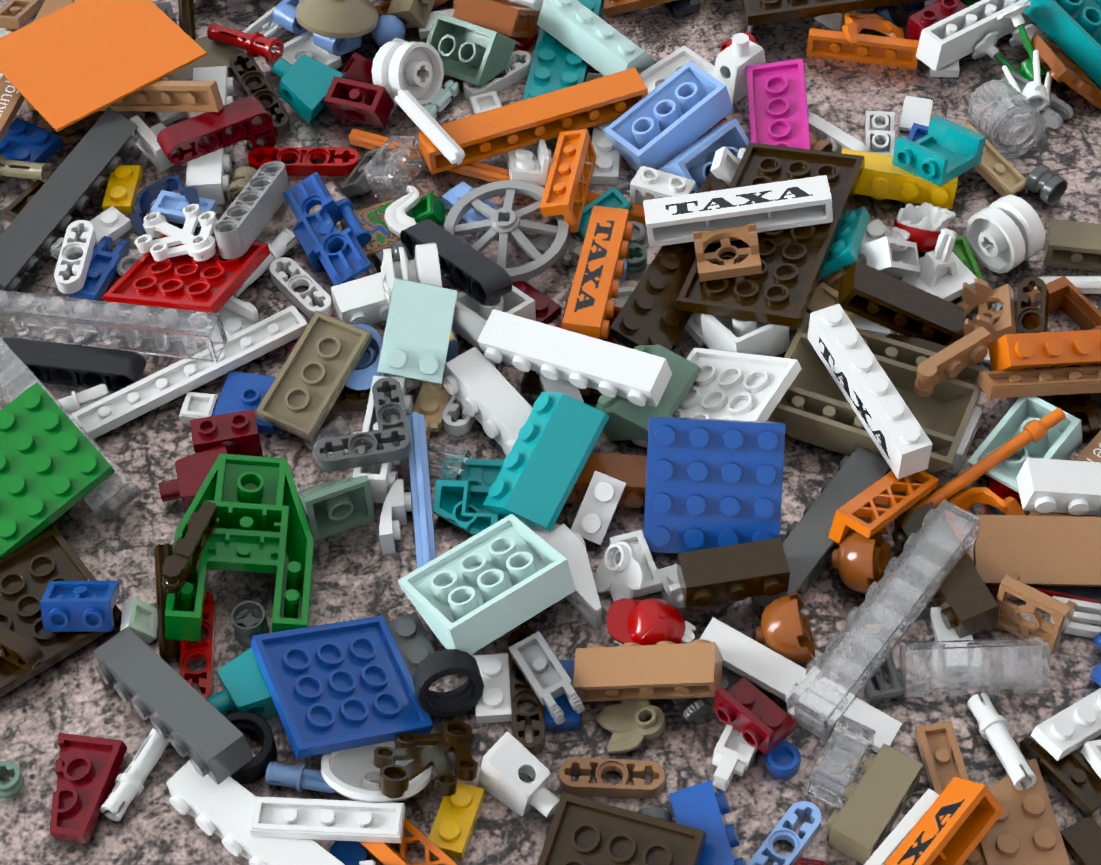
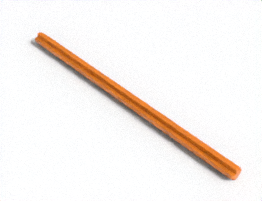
(476, 169)

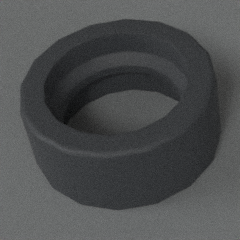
(442, 664)
(253, 724)

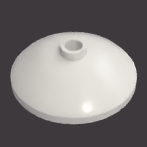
(356, 777)

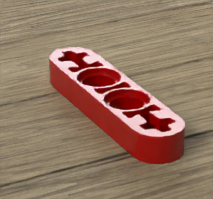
(305, 156)
(201, 650)

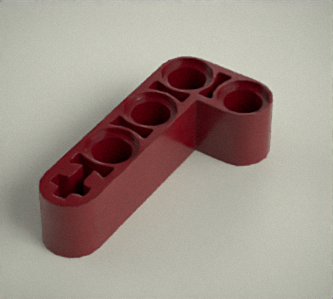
(212, 131)

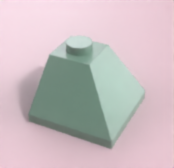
(337, 506)

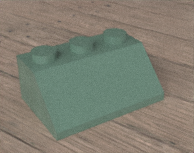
(469, 50)
(632, 421)

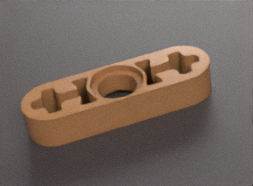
(638, 789)

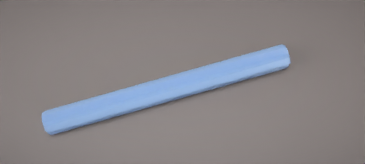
(421, 491)

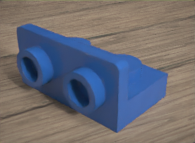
(79, 606)

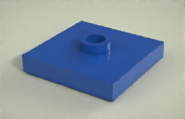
(244, 392)

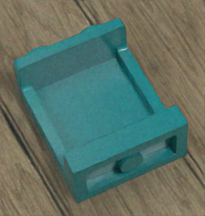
(940, 154)

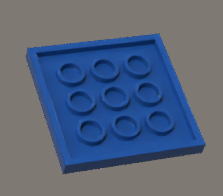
(712, 483)
(339, 685)

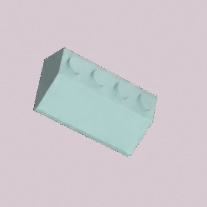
(591, 37)

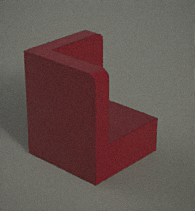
(358, 69)

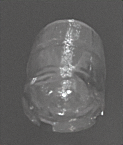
(1005, 118)

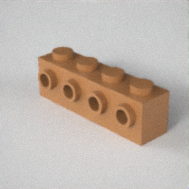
(648, 671)

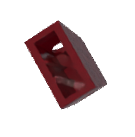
(190, 476)

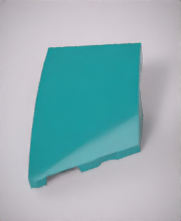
(463, 500)

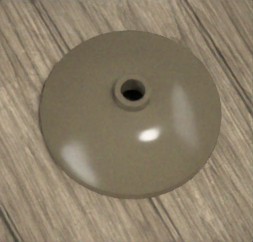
(337, 17)

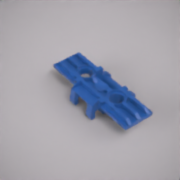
(318, 234)

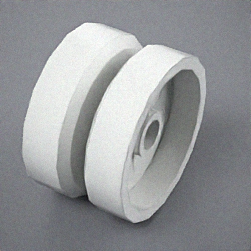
(409, 67)
(1005, 234)

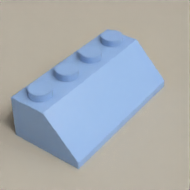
(670, 118)

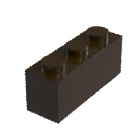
(733, 572)

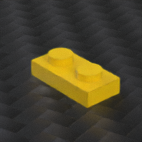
(123, 188)
(457, 819)

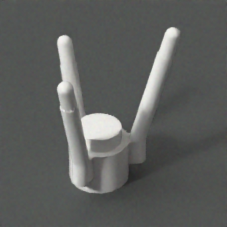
(1035, 91)

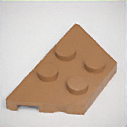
(1027, 827)

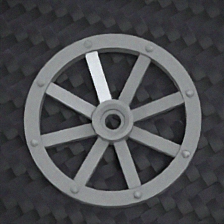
(506, 225)

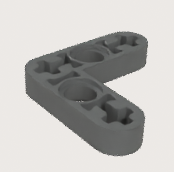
(386, 435)

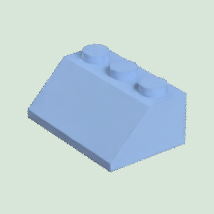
(698, 157)

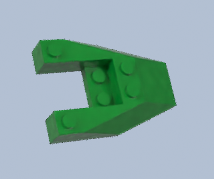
(256, 531)

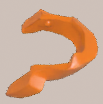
(857, 22)
(974, 495)

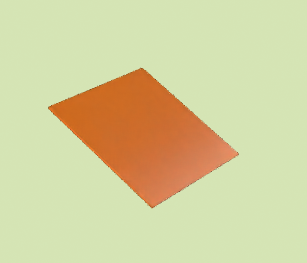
(93, 56)

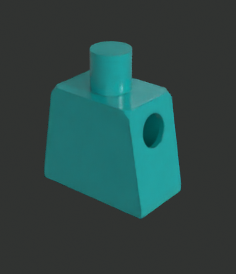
(304, 85)
(243, 688)

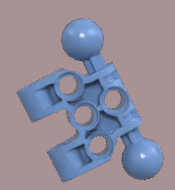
(385, 31)

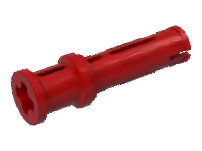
(253, 43)

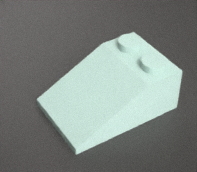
(417, 331)
(1057, 444)

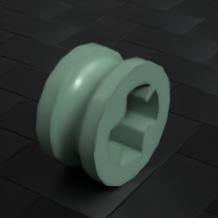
(636, 264)
(16, 779)

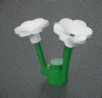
(1021, 38)

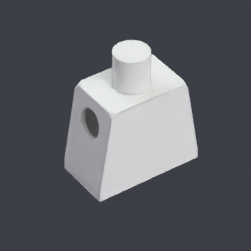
(732, 63)
(890, 256)
(517, 778)

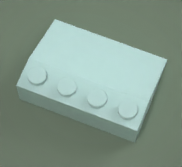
(488, 585)

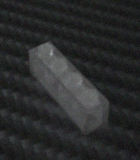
(974, 665)

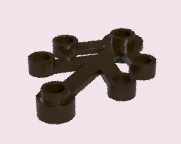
(454, 738)

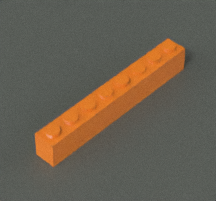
(537, 118)

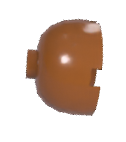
(861, 559)
(787, 630)

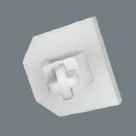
(942, 270)

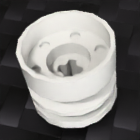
(422, 269)

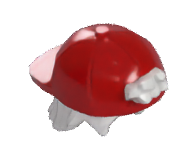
(922, 225)
(647, 622)

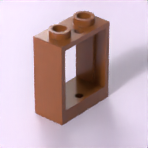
(498, 16)
(1071, 300)

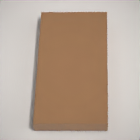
(1039, 549)

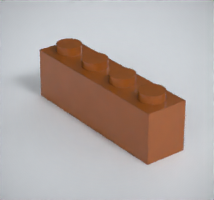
(623, 467)

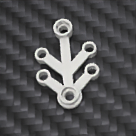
(199, 247)

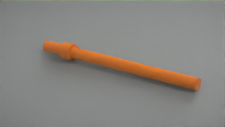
(1032, 432)

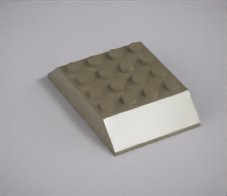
(821, 415)

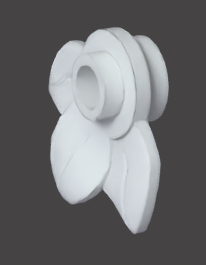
(619, 572)

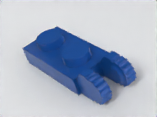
(102, 268)

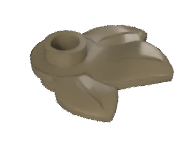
(629, 724)

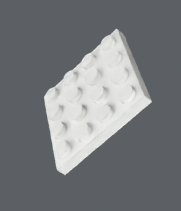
(735, 386)

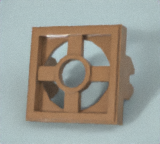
(727, 268)
(979, 299)
(1012, 621)

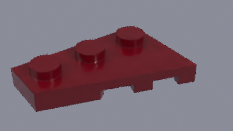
(83, 783)

